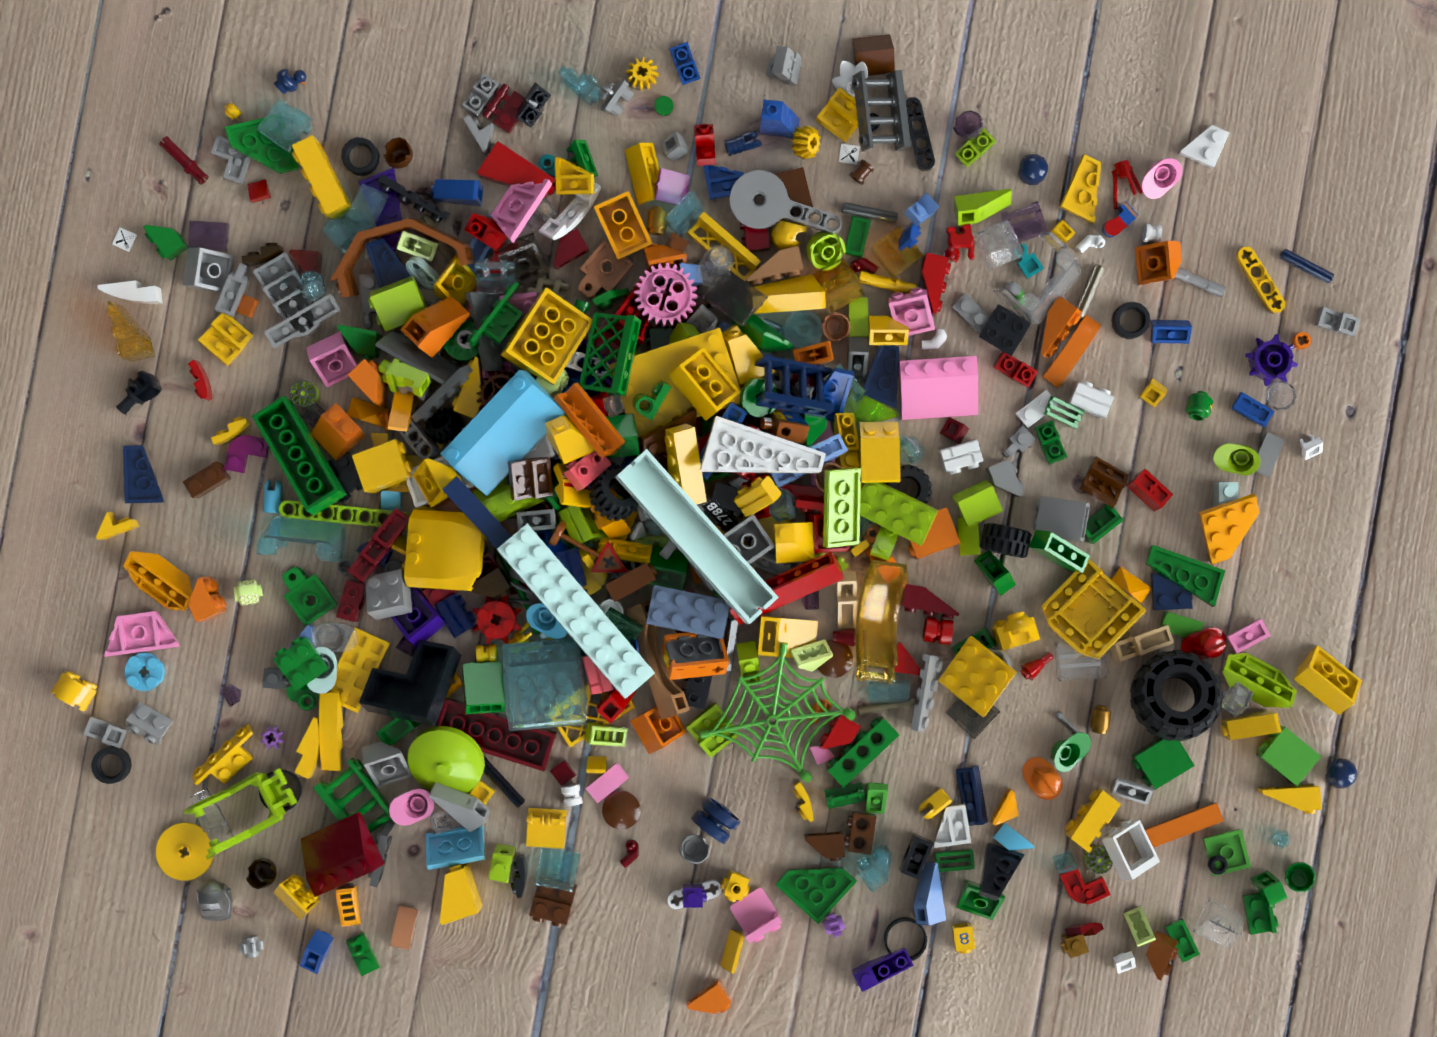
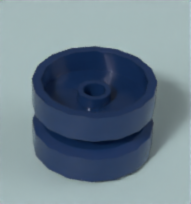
(713, 823)

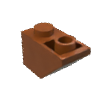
(1160, 954)

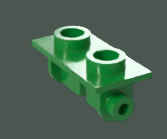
(845, 796)

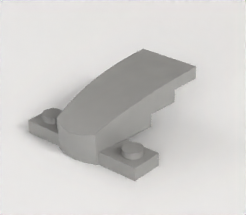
(299, 314)

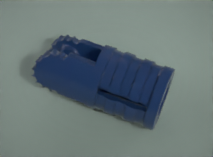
(742, 143)

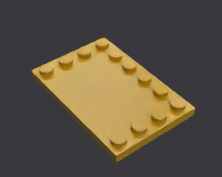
(659, 363)

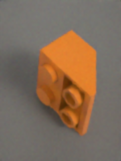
(206, 600)

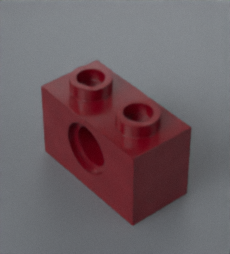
(352, 601)

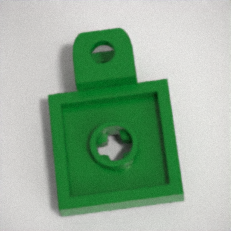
(305, 586)

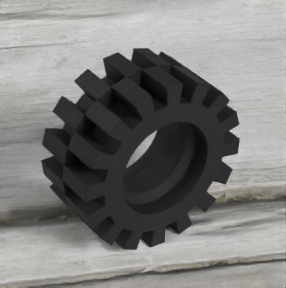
(444, 426)

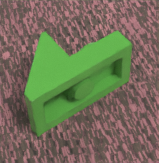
(876, 797)

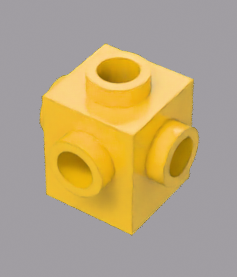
(735, 879)

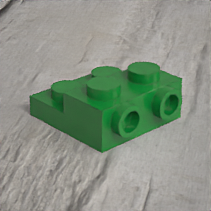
(300, 662)

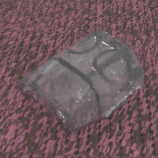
(998, 244)

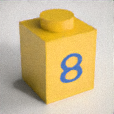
(963, 937)

